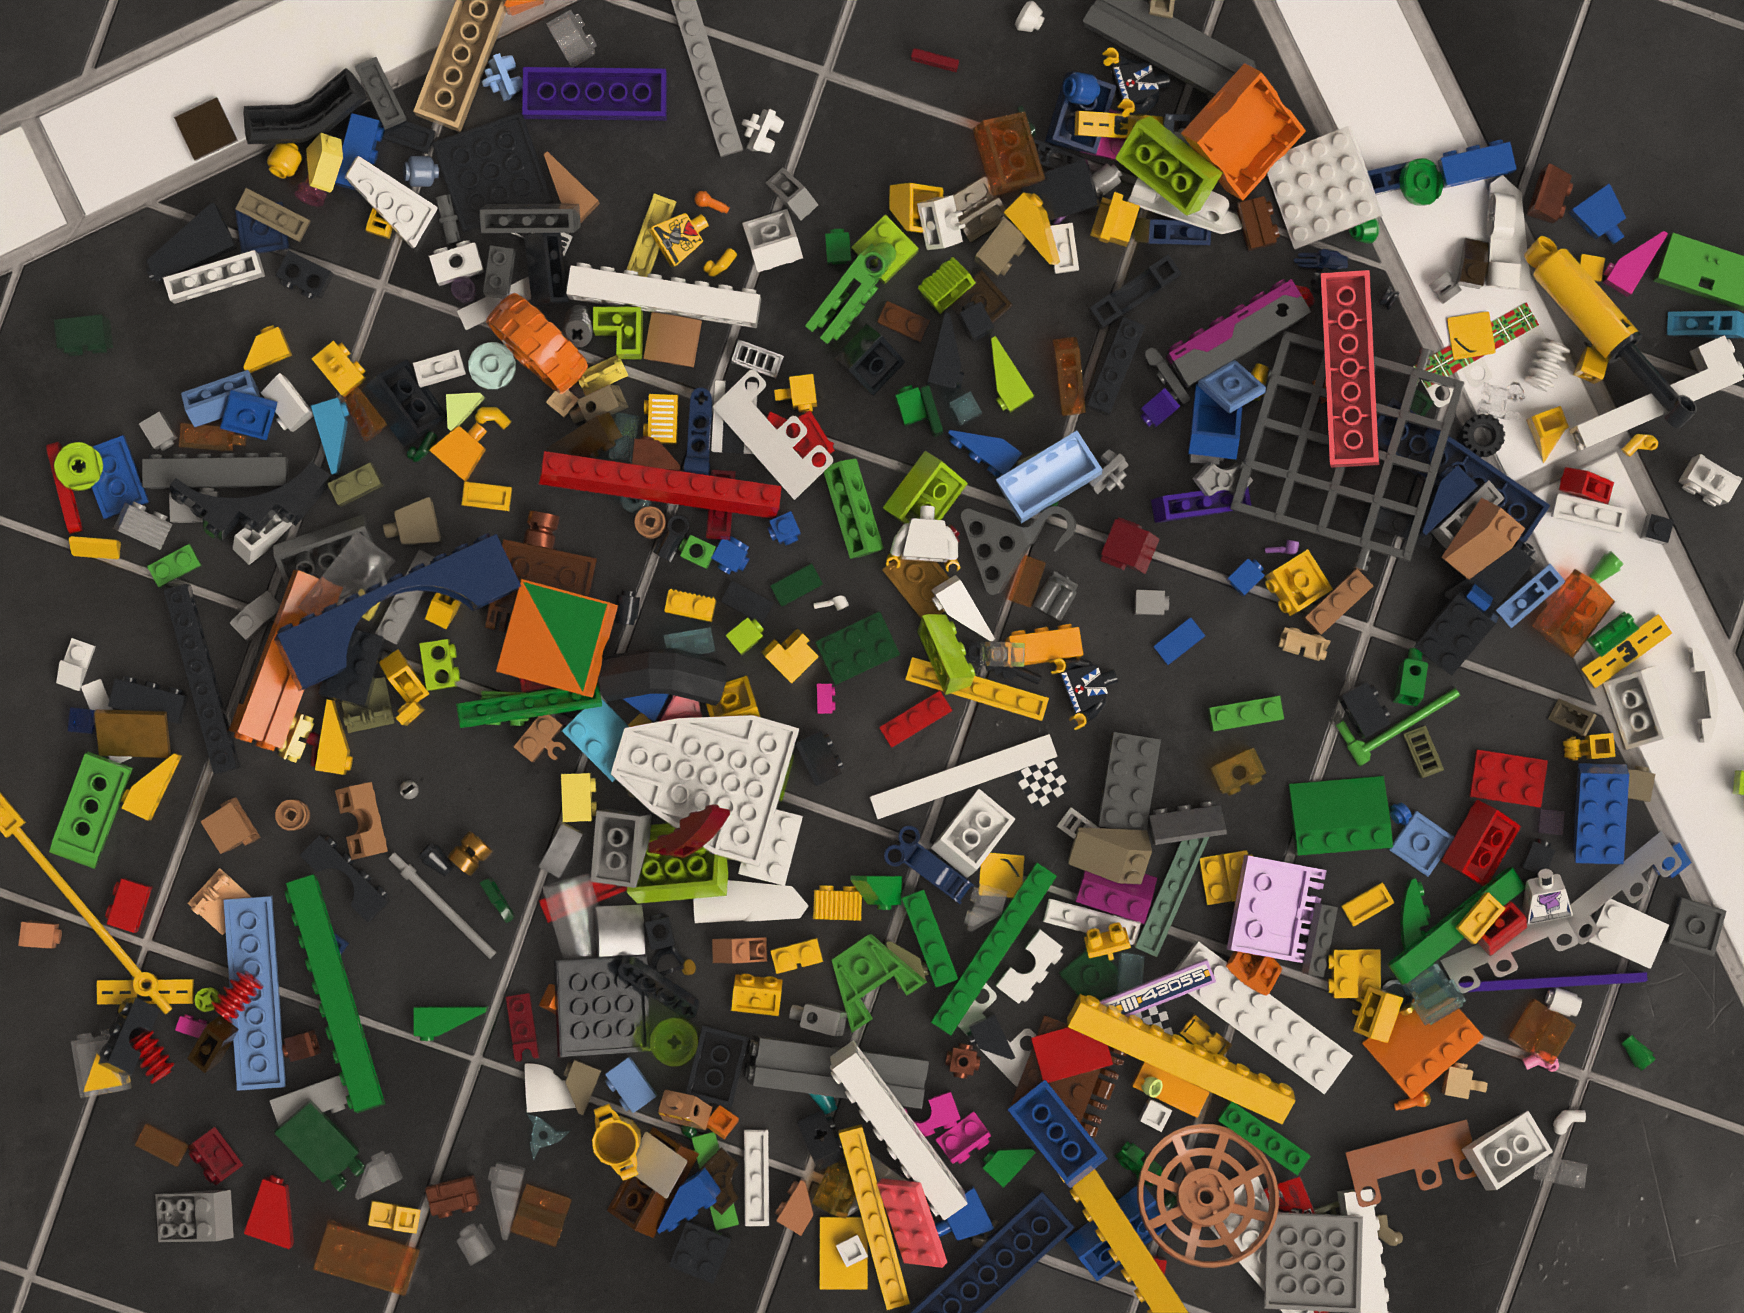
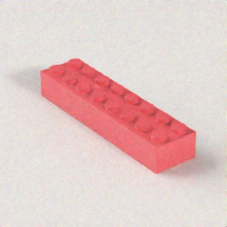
(1349, 369)

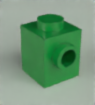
(838, 247)

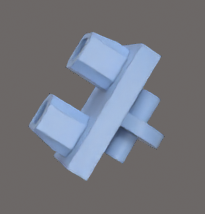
(499, 79)

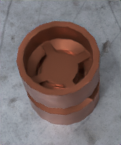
(541, 529)

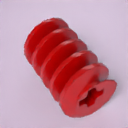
(239, 993)
(152, 1056)

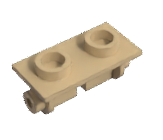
(1293, 639)

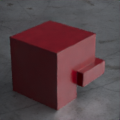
(1129, 546)

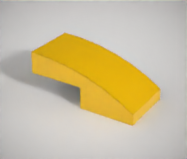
(393, 1216)

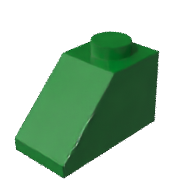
(879, 890)
(1006, 1163)

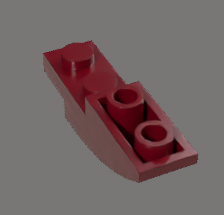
(693, 832)

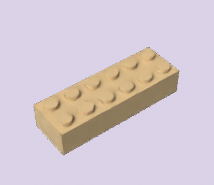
(460, 62)

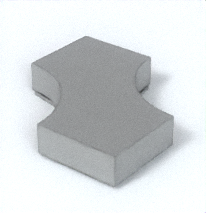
(1213, 479)

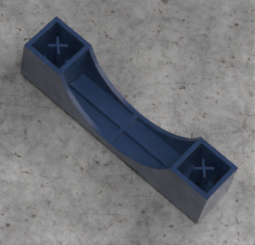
(470, 575)

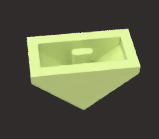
(460, 407)

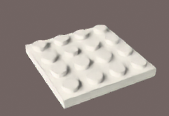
(1323, 188)

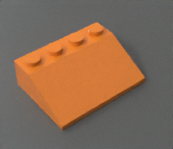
(1423, 1052)

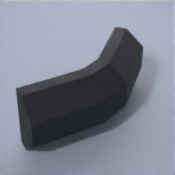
(307, 118)
(662, 673)

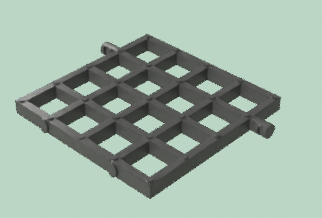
(1389, 458)

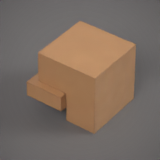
(230, 826)

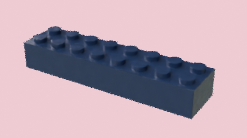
(1420, 444)
(999, 1259)

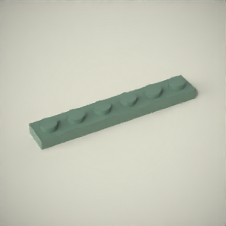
(1170, 895)

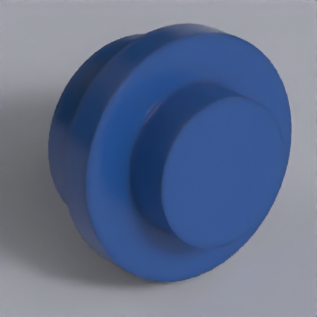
(1400, 813)

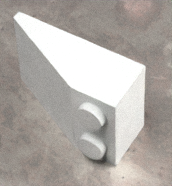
(973, 833)
(1628, 932)
(1507, 1151)

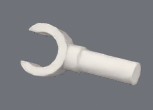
(840, 602)

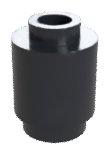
(627, 608)

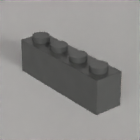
(530, 218)

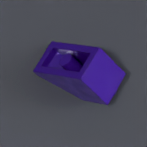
(1159, 409)

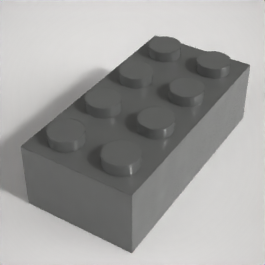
(1129, 782)

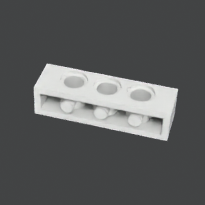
(214, 277)

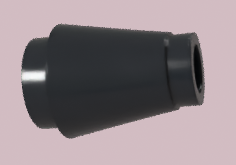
(435, 859)

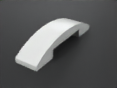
(1705, 726)

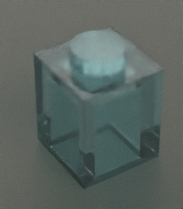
(965, 408)

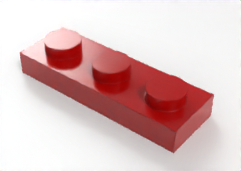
(915, 719)

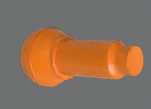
(703, 199)

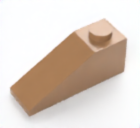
(570, 189)

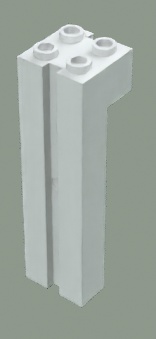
(1715, 369)

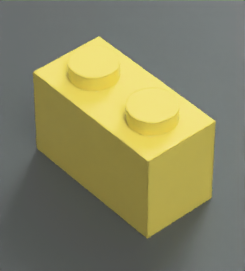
(577, 797)

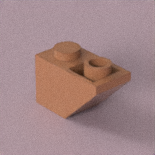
(739, 950)
(797, 1210)

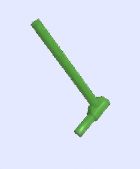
(1361, 750)

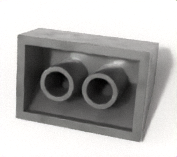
(1187, 823)

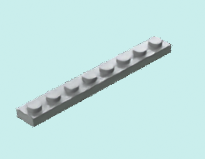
(707, 77)

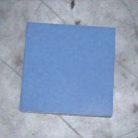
(1231, 386)
(1421, 843)

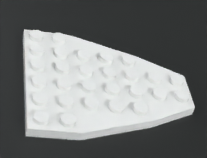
(709, 761)

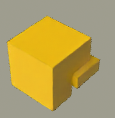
(1115, 220)
(791, 656)

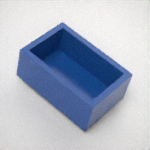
(1213, 428)

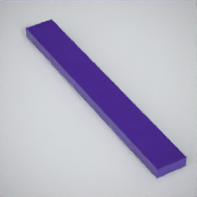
(1557, 981)

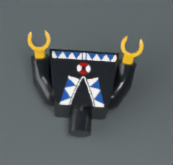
(1135, 83)
(1084, 687)

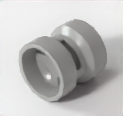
(1441, 283)

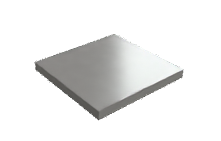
(1314, 1263)

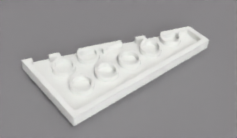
(1255, 1262)

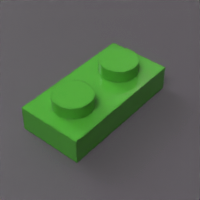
(174, 565)

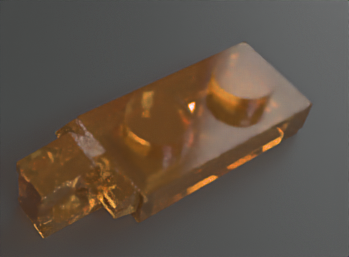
(209, 438)

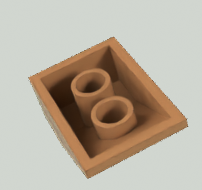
(1482, 539)

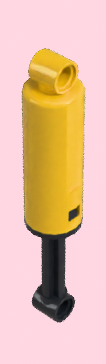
(1602, 322)

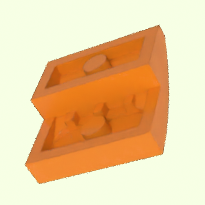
(1255, 971)

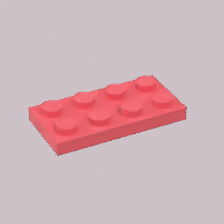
(912, 1222)

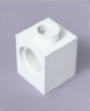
(1155, 1114)

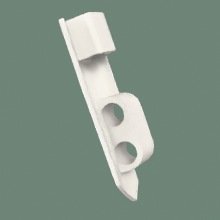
(1212, 216)
(1507, 238)
(750, 903)

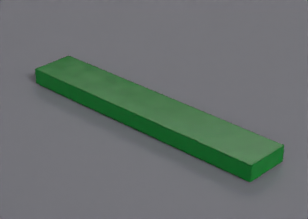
(524, 706)

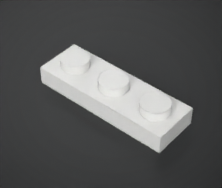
(1589, 513)

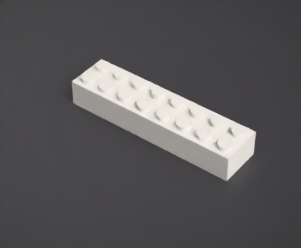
(664, 296)
(1268, 1023)
(897, 1129)

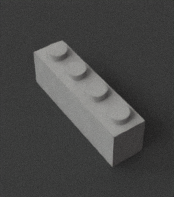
(325, 1095)

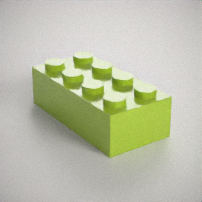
(1168, 165)

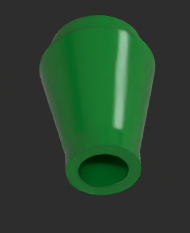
(1638, 1053)

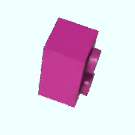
(824, 698)
(189, 1026)

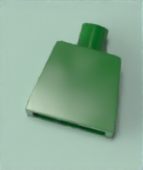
(1411, 688)

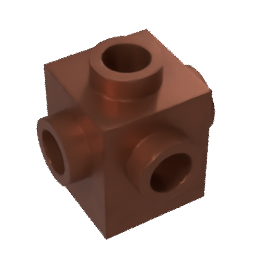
(966, 1051)

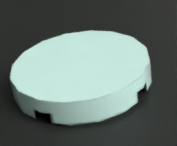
(492, 365)

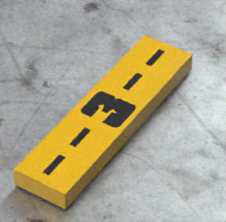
(1106, 124)
(1629, 650)
(173, 991)

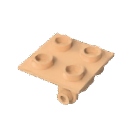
(209, 899)

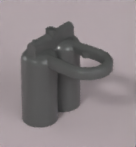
(1056, 596)

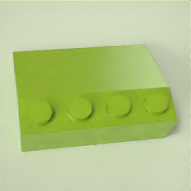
(677, 877)

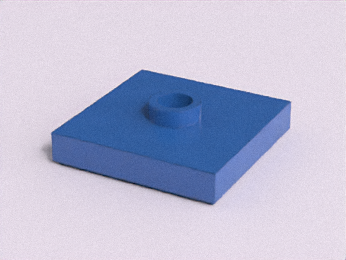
(248, 415)

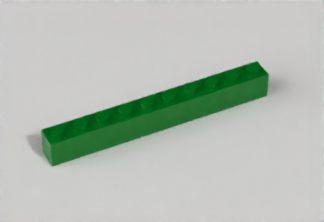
(335, 994)

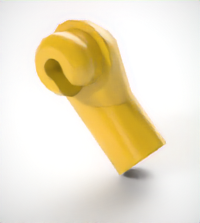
(722, 264)
(492, 413)
(1640, 441)

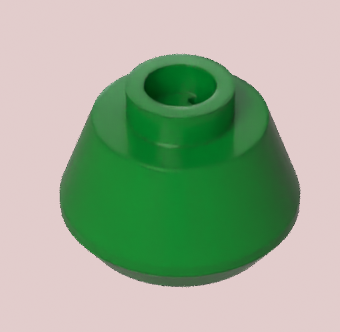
(1366, 232)

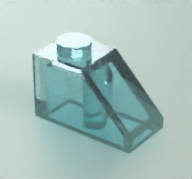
(628, 427)

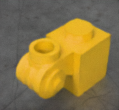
(1593, 747)

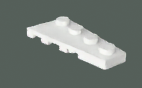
(396, 203)

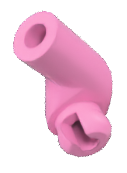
(1532, 1061)

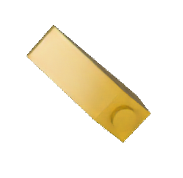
(1034, 224)
(333, 746)
(147, 793)

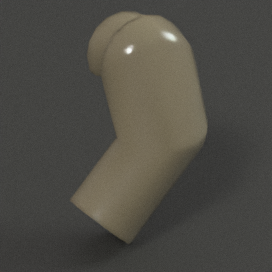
(1386, 1234)

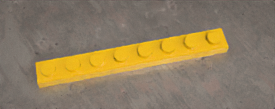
(874, 1217)

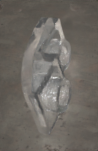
(1561, 1172)

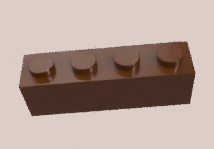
(641, 1205)

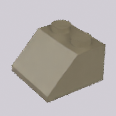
(1001, 248)

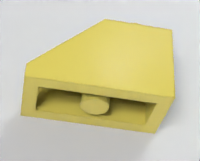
(324, 161)

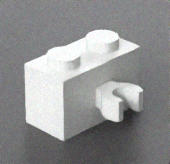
(940, 222)

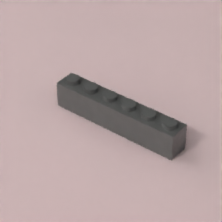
(216, 472)

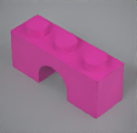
(942, 1113)

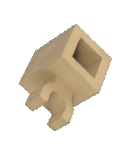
(1459, 1081)

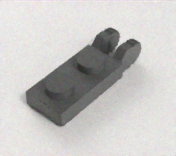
(1166, 375)

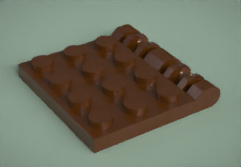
(545, 567)
(1074, 1090)

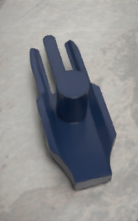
(1324, 258)

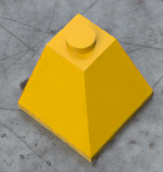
(904, 203)

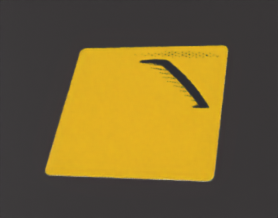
(1471, 335)
(1003, 872)

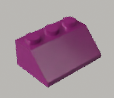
(1117, 898)

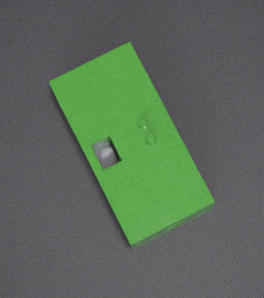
(1702, 270)

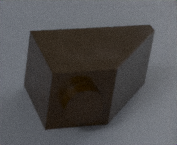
(1473, 264)

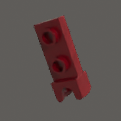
(522, 1025)

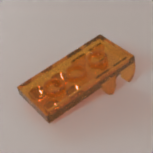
(366, 1258)

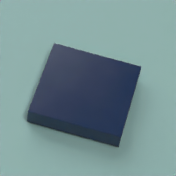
(258, 236)

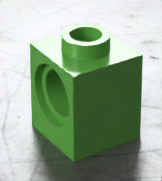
(708, 550)

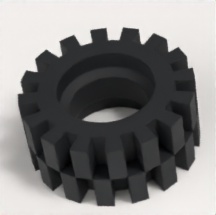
(1483, 421)

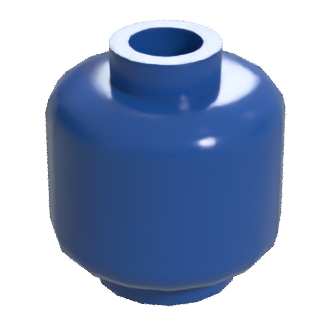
(1081, 88)

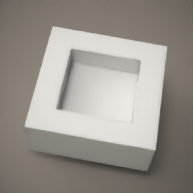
(851, 1250)

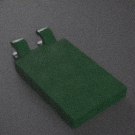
(320, 1145)

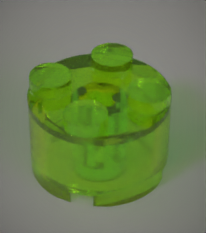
(665, 1051)

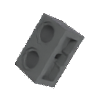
(499, 272)

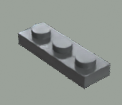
(380, 93)
(1319, 940)

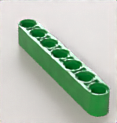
(1444, 935)

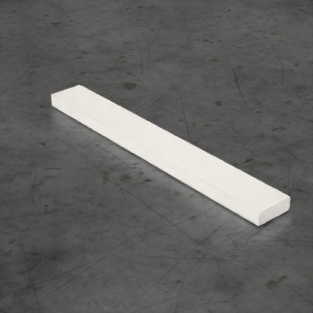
(963, 776)

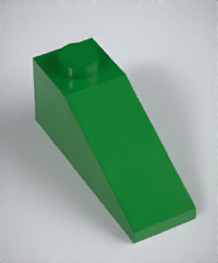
(436, 1020)

